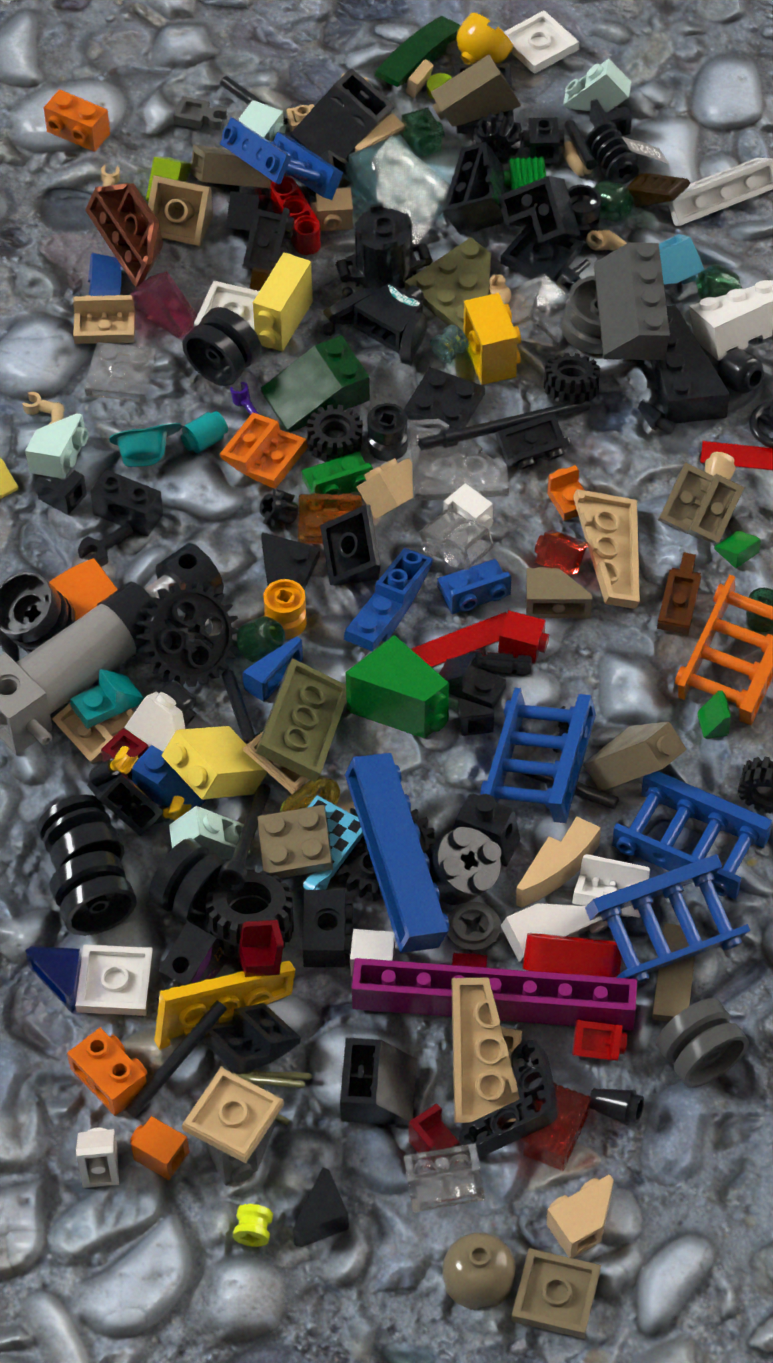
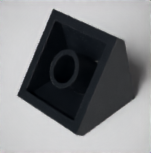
(351, 547)

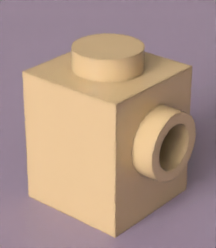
(334, 213)

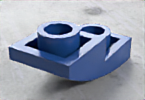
(104, 275)

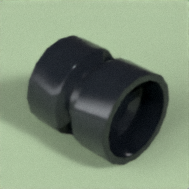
(586, 208)
(387, 432)

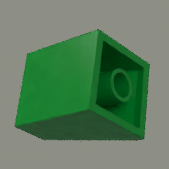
(398, 690)

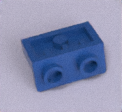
(474, 586)

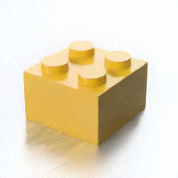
(491, 338)

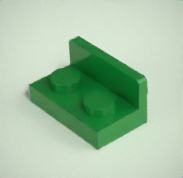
(337, 475)

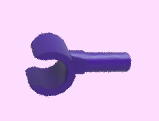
(242, 398)

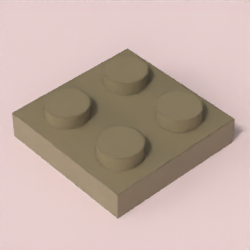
(295, 842)
(556, 1293)

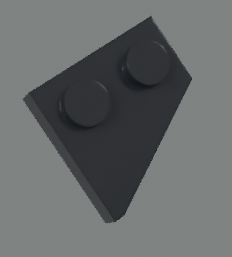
(288, 559)

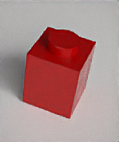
(523, 635)

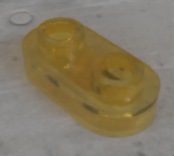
(304, 796)

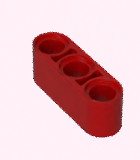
(306, 230)
(571, 955)

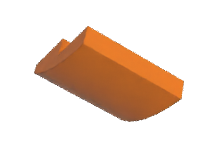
(264, 450)
(84, 586)

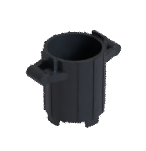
(383, 250)

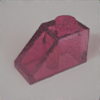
(165, 304)

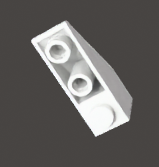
(550, 920)

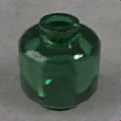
(615, 200)
(716, 281)
(260, 638)

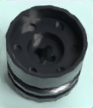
(32, 610)
(77, 828)

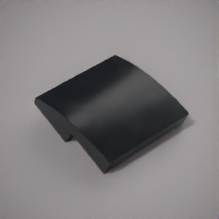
(252, 1038)

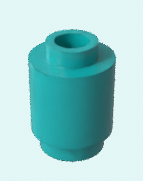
(204, 431)

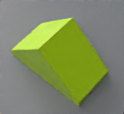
(170, 169)

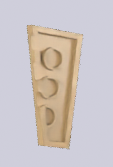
(612, 540)
(480, 1054)

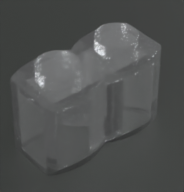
(456, 539)

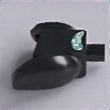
(385, 315)

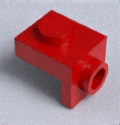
(599, 1040)

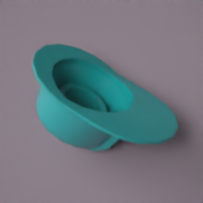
(145, 445)

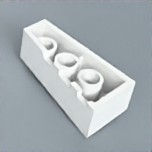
(733, 318)

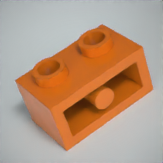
(77, 120)
(107, 1070)

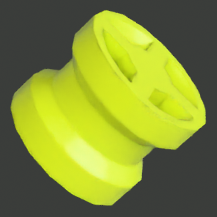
(253, 1225)

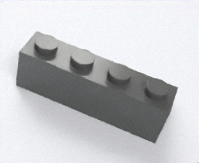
(632, 303)

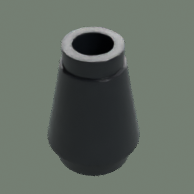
(618, 1104)

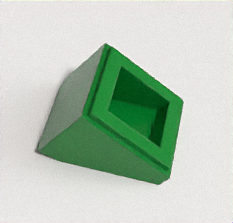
(738, 548)
(715, 717)

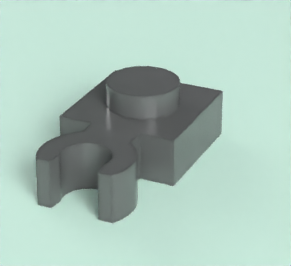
(196, 112)

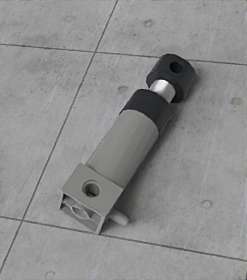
(94, 642)

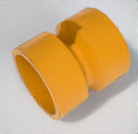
(287, 605)

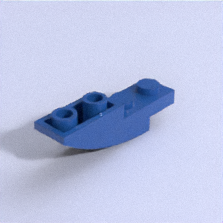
(390, 601)

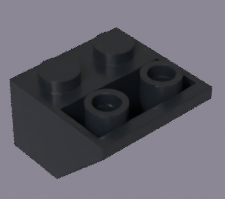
(377, 1083)

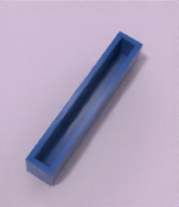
(396, 852)

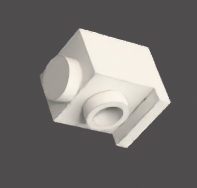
(471, 505)

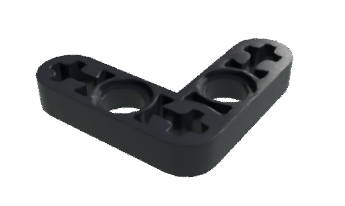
(525, 1110)

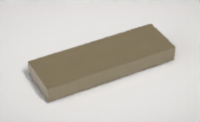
(675, 980)

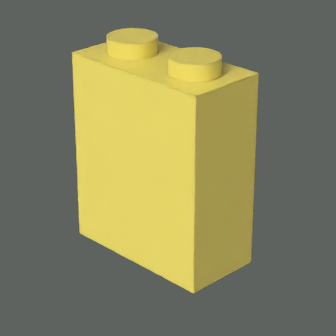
(283, 301)
(213, 762)

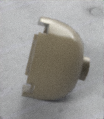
(479, 1271)

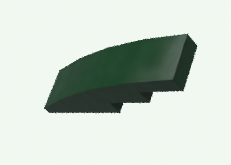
(425, 44)

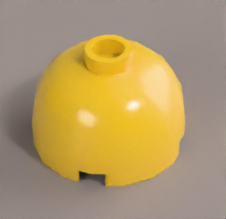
(478, 40)

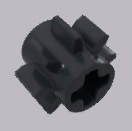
(278, 509)

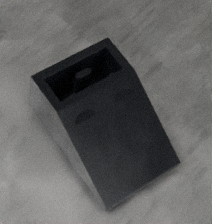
(343, 117)

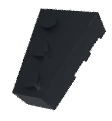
(474, 190)

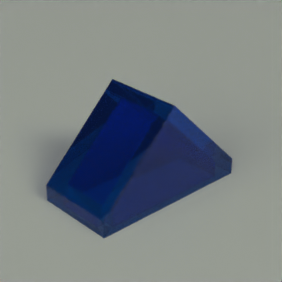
(58, 971)

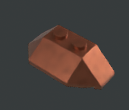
(127, 228)

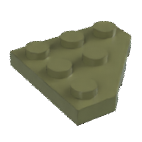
(453, 279)

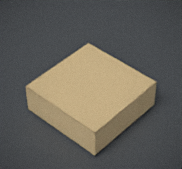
(419, 78)

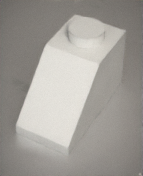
(156, 720)
(97, 1157)

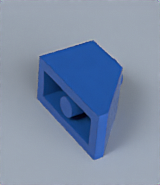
(161, 781)

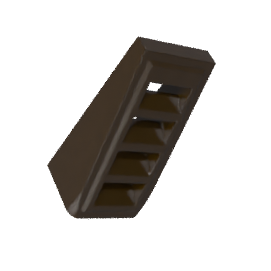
(656, 189)

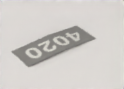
(645, 149)

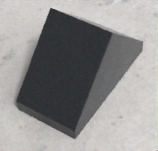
(322, 1213)

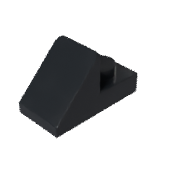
(471, 682)

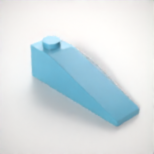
(679, 260)

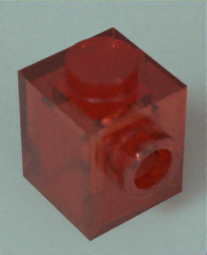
(560, 551)

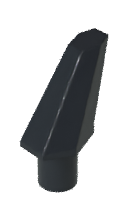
(655, 417)

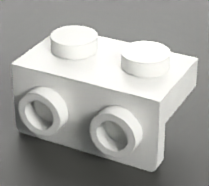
(604, 876)

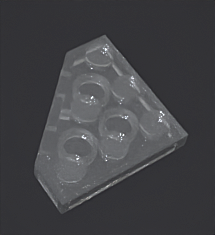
(409, 186)
(444, 470)

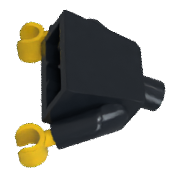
(126, 798)

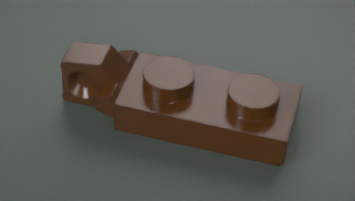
(680, 597)

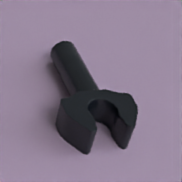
(102, 546)

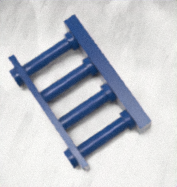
(280, 158)
(564, 772)
(703, 806)
(671, 886)

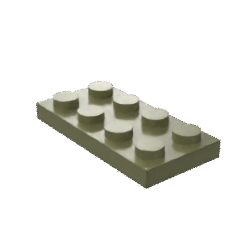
(303, 720)

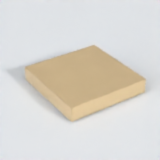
(233, 1115)

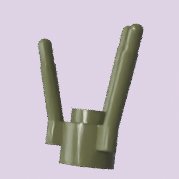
(281, 1079)

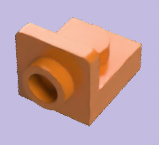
(561, 489)

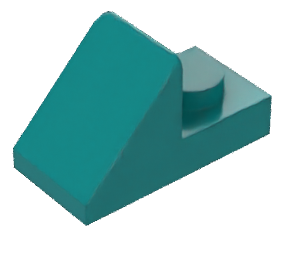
(111, 697)

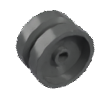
(581, 317)
(702, 1043)

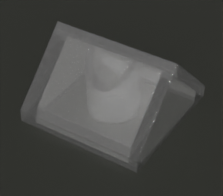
(538, 310)

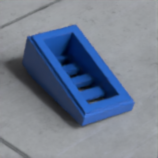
(267, 673)

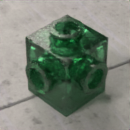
(422, 132)

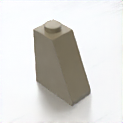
(474, 94)
(224, 167)
(634, 754)

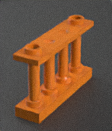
(759, 673)

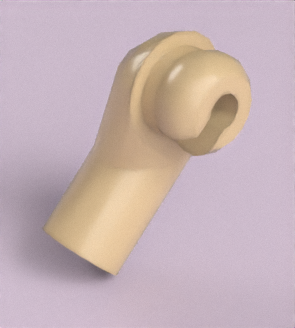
(572, 158)
(604, 240)
(497, 285)

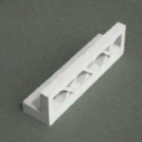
(722, 190)

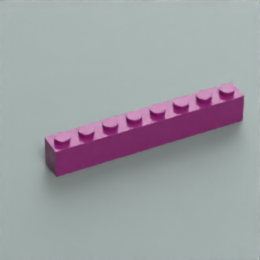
(517, 993)

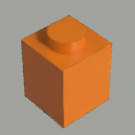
(159, 1147)

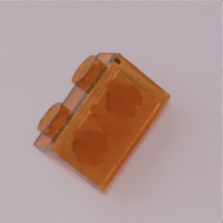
(320, 508)

